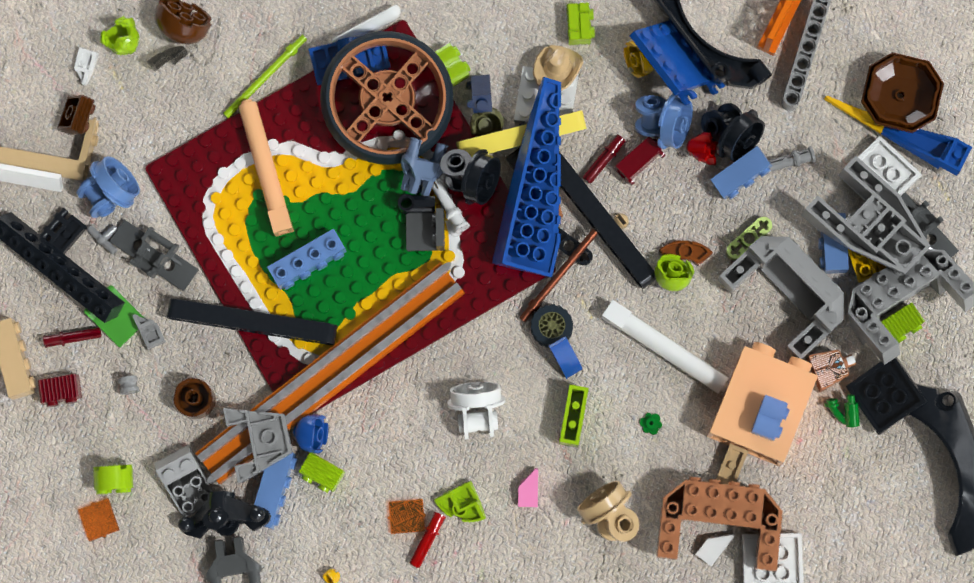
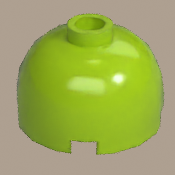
(673, 273)

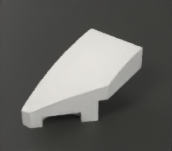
(85, 64)
(713, 548)

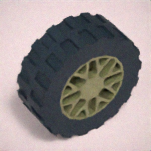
(551, 324)

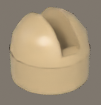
(624, 218)

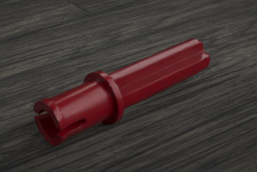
(605, 157)
(63, 338)

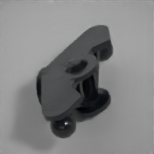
(224, 515)

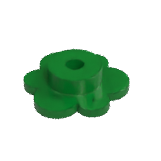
(645, 423)

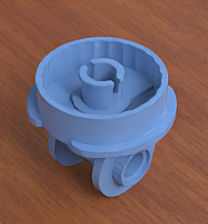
(664, 119)
(109, 186)

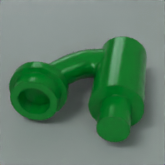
(851, 416)

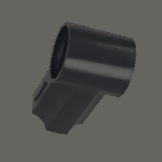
(420, 204)

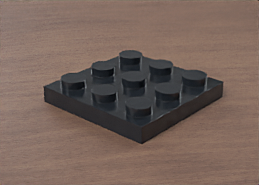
(886, 394)

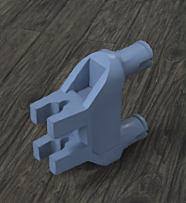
(421, 172)

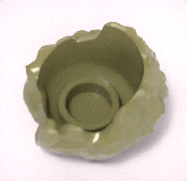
(486, 122)

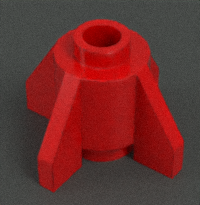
(702, 148)

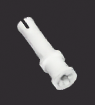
(453, 212)

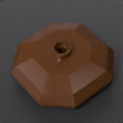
(910, 77)

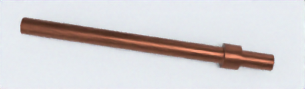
(535, 303)

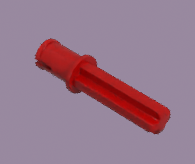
(427, 540)

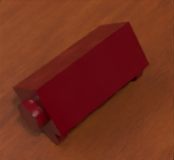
(639, 159)

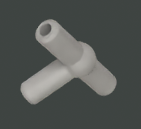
(102, 239)

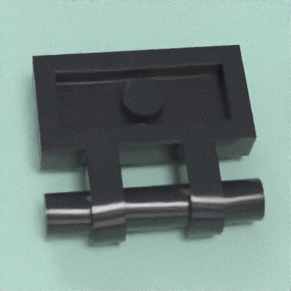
(67, 234)

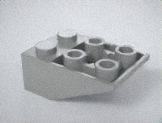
(184, 480)

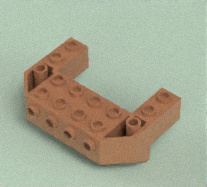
(721, 505)

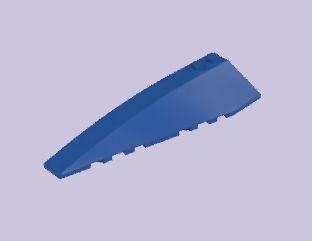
(531, 216)

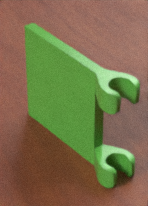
(120, 328)

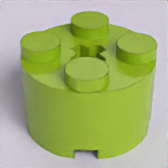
(113, 477)

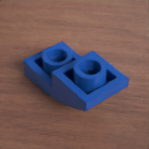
(565, 357)

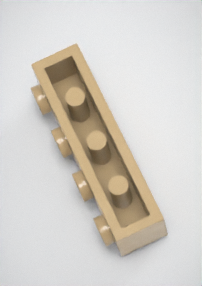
(14, 362)

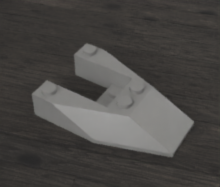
(879, 228)

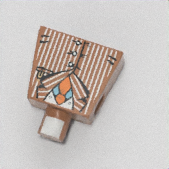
(830, 368)

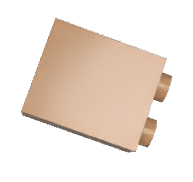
(752, 379)

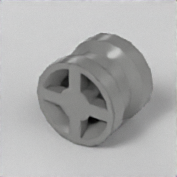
(128, 385)

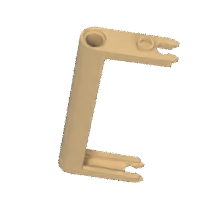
(67, 167)

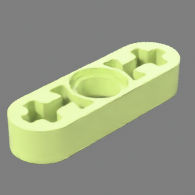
(755, 225)

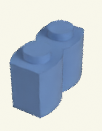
(769, 418)

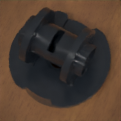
(733, 130)
(471, 175)

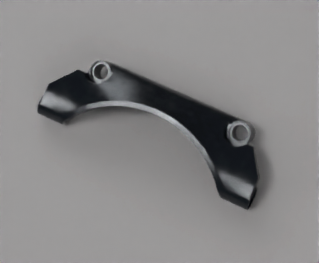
(737, 70)
(956, 431)

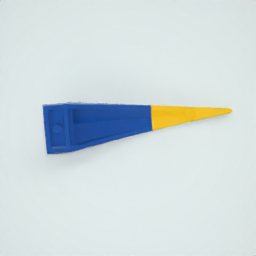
(929, 146)

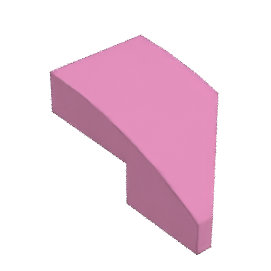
(529, 490)

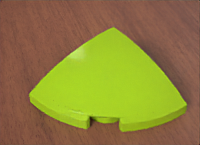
(462, 502)

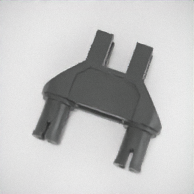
(233, 564)

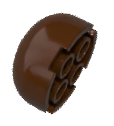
(178, 23)

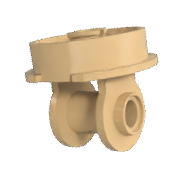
(608, 510)

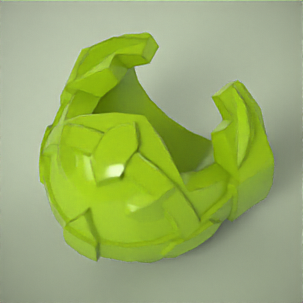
(122, 37)

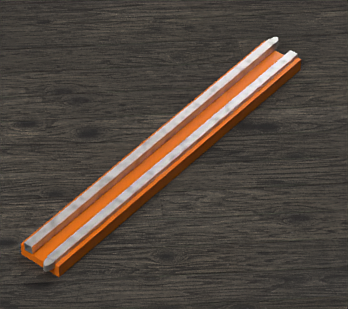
(338, 366)

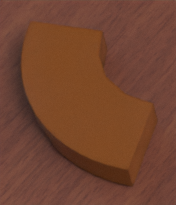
(688, 251)

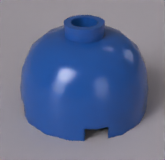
(311, 433)

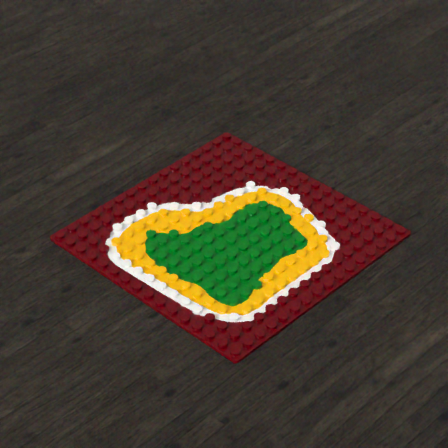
(225, 220)

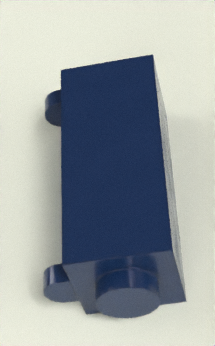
(481, 94)

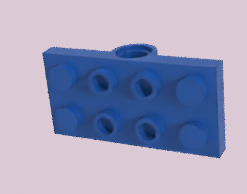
(373, 58)

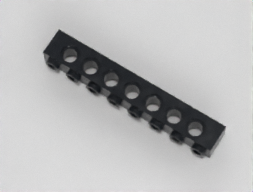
(59, 268)

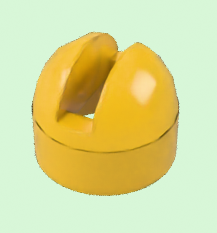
(331, 576)

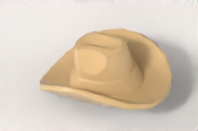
(557, 64)

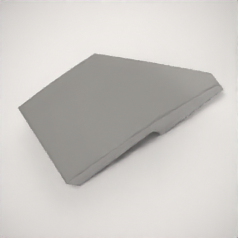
(149, 331)

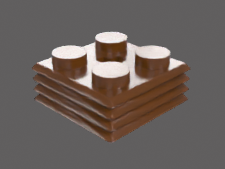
(76, 115)

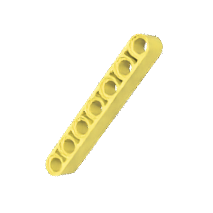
(513, 136)

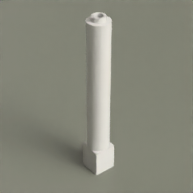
(624, 320)

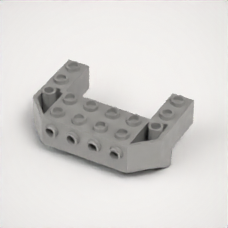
(798, 280)
(891, 288)

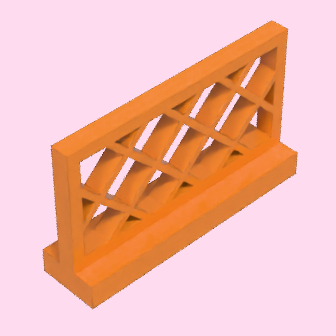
(778, 26)

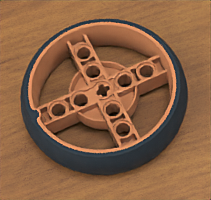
(347, 62)

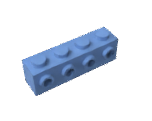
(307, 259)

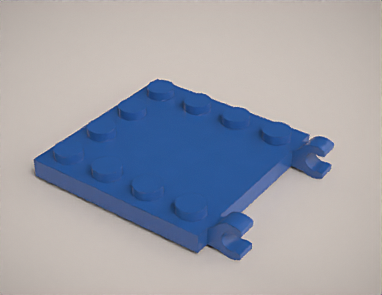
(673, 60)

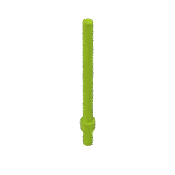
(291, 50)

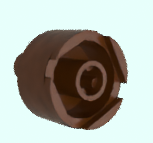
(205, 398)

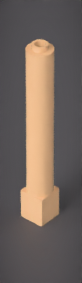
(265, 168)

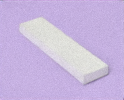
(31, 177)

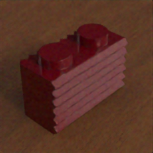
(60, 389)

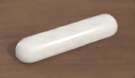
(372, 24)

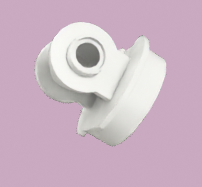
(474, 396)

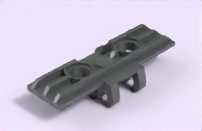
(928, 224)
(150, 259)

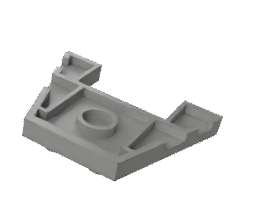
(268, 439)

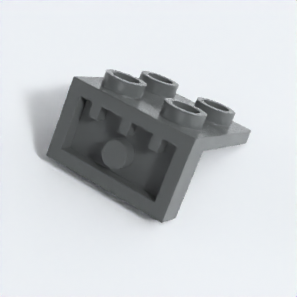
(425, 231)

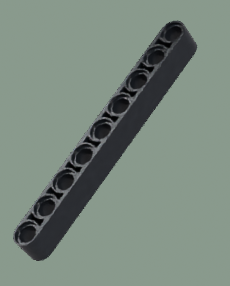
(605, 226)
(252, 321)

